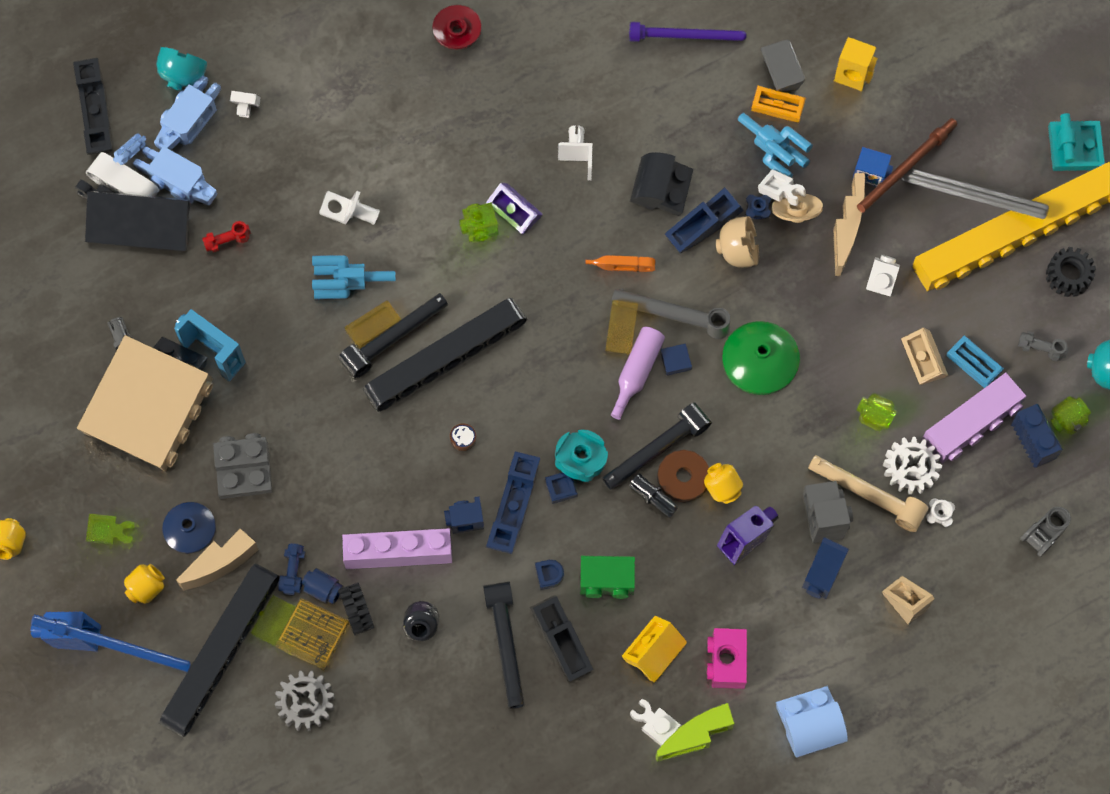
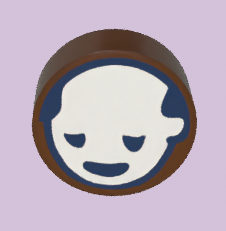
(463, 437)

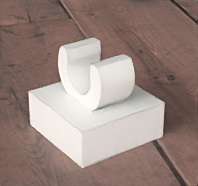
(244, 102)

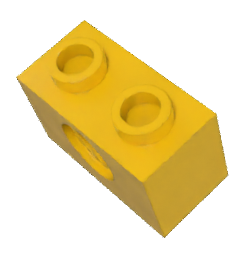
(856, 64)

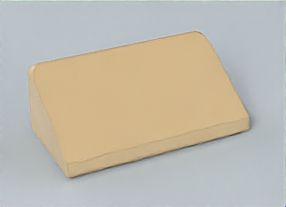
(924, 356)

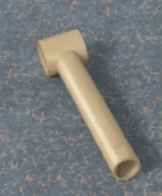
(908, 513)

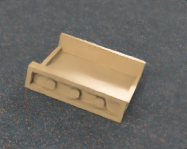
(146, 403)

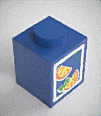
(874, 165)

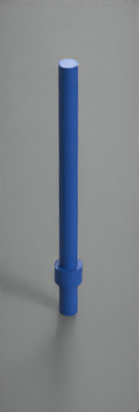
(61, 627)

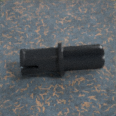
(653, 495)

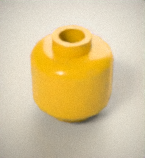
(723, 483)
(11, 538)
(144, 583)

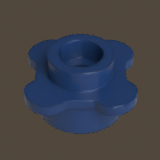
(758, 213)

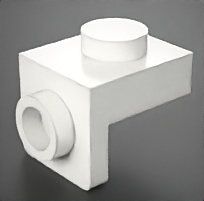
(883, 275)

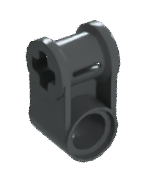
(1044, 533)

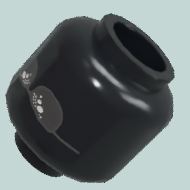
(421, 621)

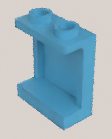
(229, 354)

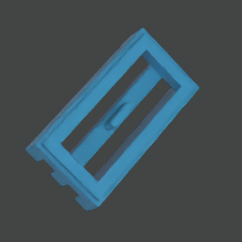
(971, 371)

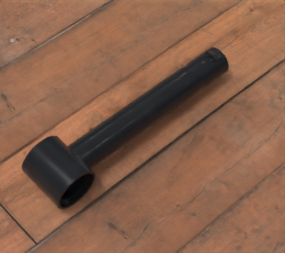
(358, 359)
(692, 421)
(498, 598)

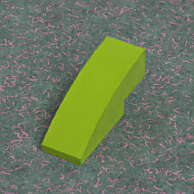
(696, 733)

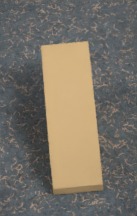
(218, 561)

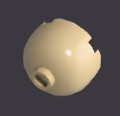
(738, 243)

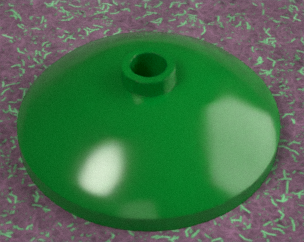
(760, 372)

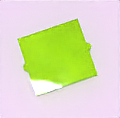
(273, 620)

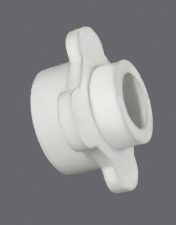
(940, 505)

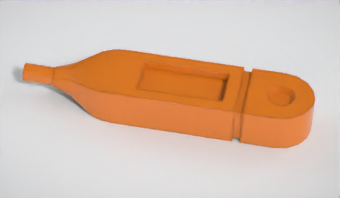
(624, 263)

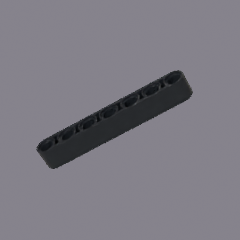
(444, 354)
(219, 650)

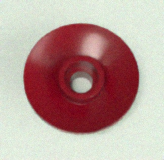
(455, 18)

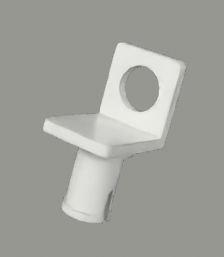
(576, 149)
(349, 209)

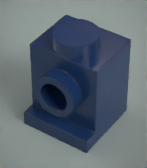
(465, 516)

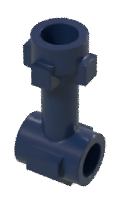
(291, 583)

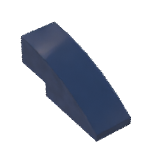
(704, 221)

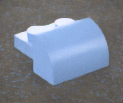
(812, 721)

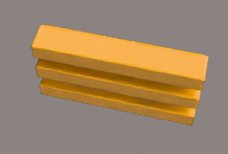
(778, 108)

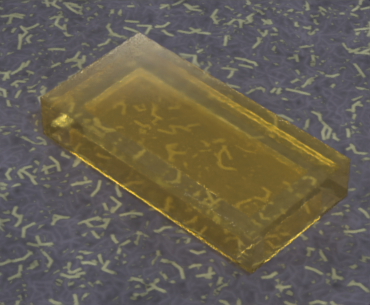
(372, 324)
(621, 327)

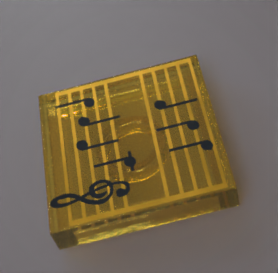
(312, 633)

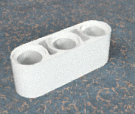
(120, 177)

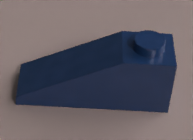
(825, 568)

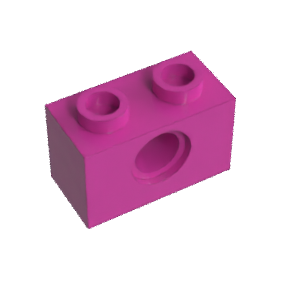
(734, 643)

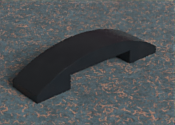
(93, 106)

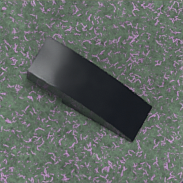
(561, 638)

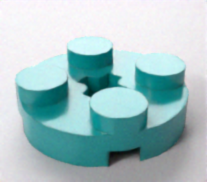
(579, 468)

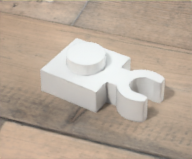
(779, 185)
(658, 725)

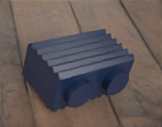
(1036, 435)

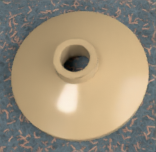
(807, 209)

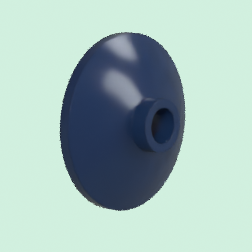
(193, 538)

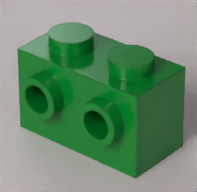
(607, 576)

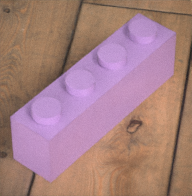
(975, 417)
(397, 548)

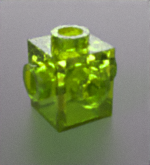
(479, 222)

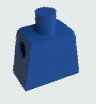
(76, 619)

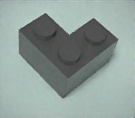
(827, 511)

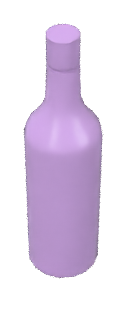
(637, 367)

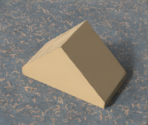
(908, 599)

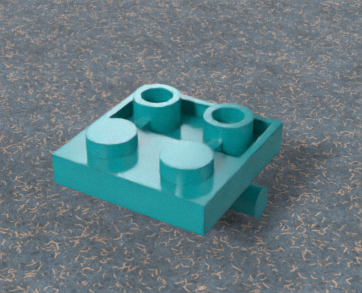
(1075, 144)

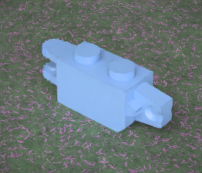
(187, 115)
(176, 175)

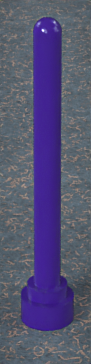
(639, 31)

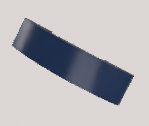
(514, 503)

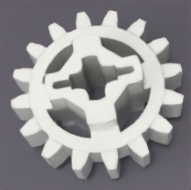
(910, 454)

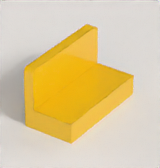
(655, 648)

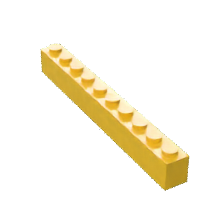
(1012, 230)

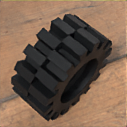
(1079, 261)
(356, 608)

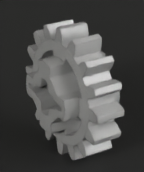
(297, 709)

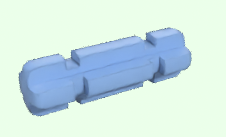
(129, 149)

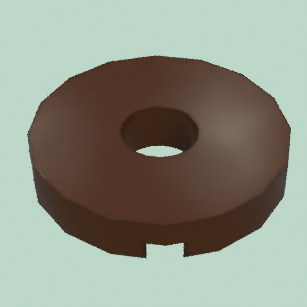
(677, 462)

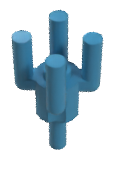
(777, 145)
(345, 275)

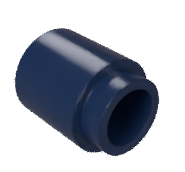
(322, 586)

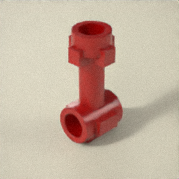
(239, 232)

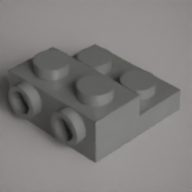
(242, 466)

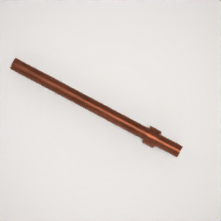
(937, 137)

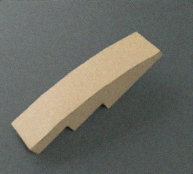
(846, 228)

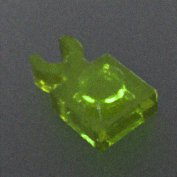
(103, 529)

